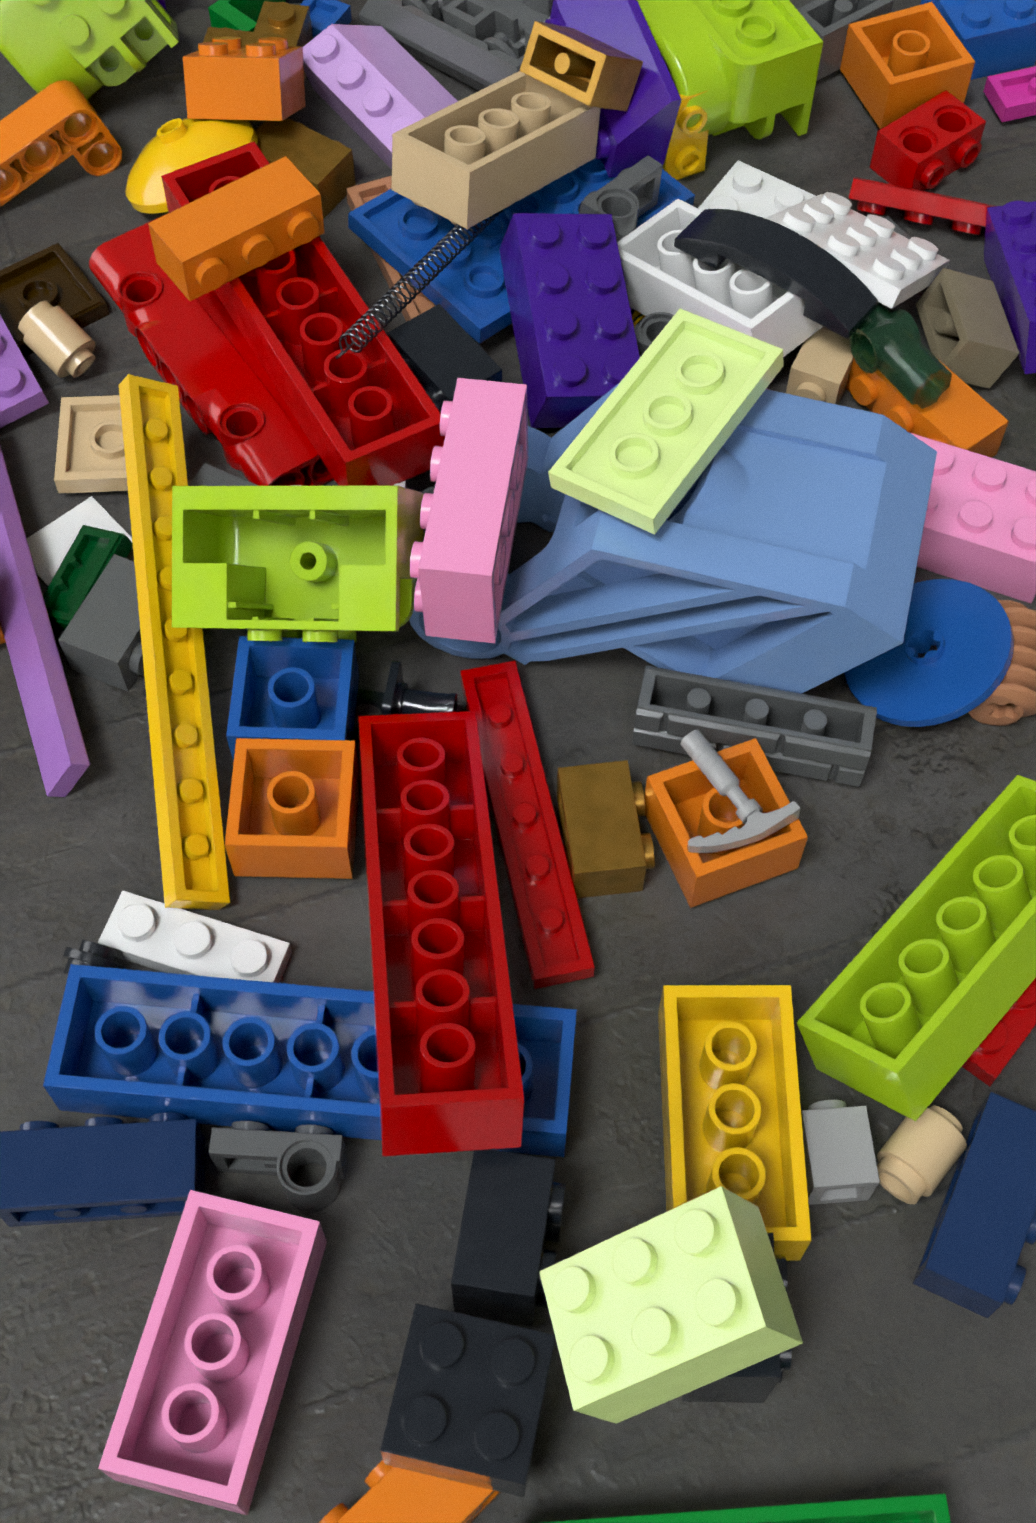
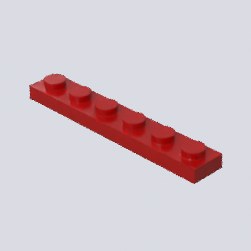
(527, 828)

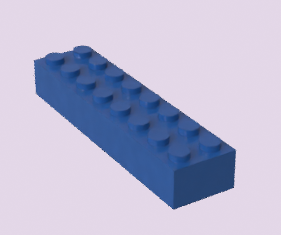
(262, 1054)

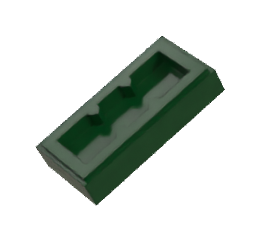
(81, 570)

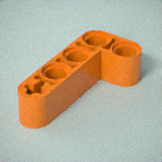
(48, 132)

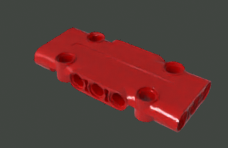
(210, 363)

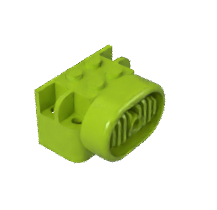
(83, 40)
(747, 53)
(294, 559)

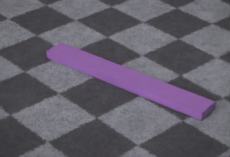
(36, 655)

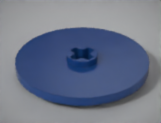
(969, 665)

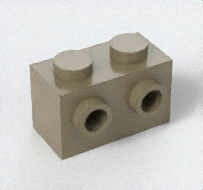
(967, 327)

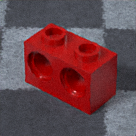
(928, 143)

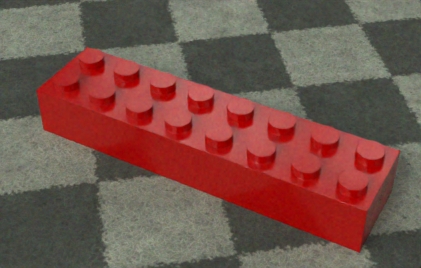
(357, 410)
(436, 940)

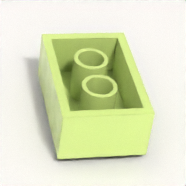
(668, 1307)

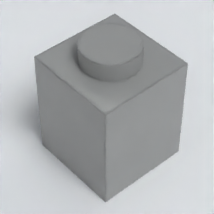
(838, 1153)

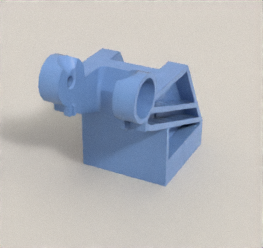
(765, 574)

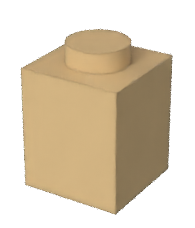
(821, 367)

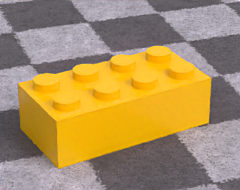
(735, 1103)

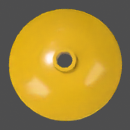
(178, 146)

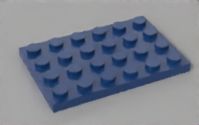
(474, 282)

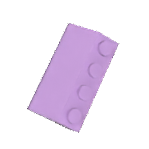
(371, 83)

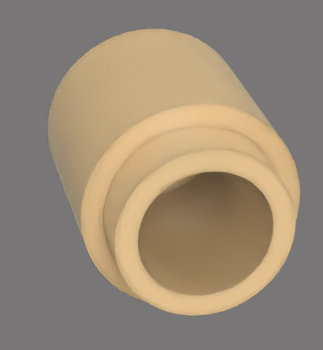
(57, 340)
(920, 1154)

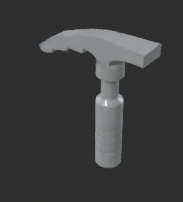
(757, 824)

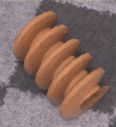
(1017, 691)

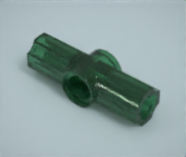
(894, 347)

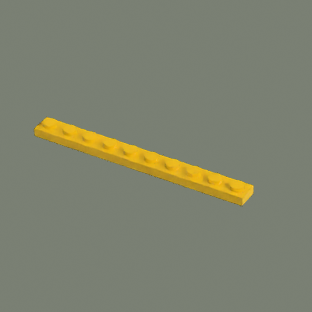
(172, 658)

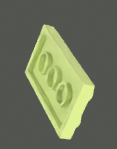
(666, 420)

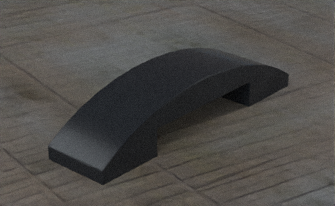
(785, 258)

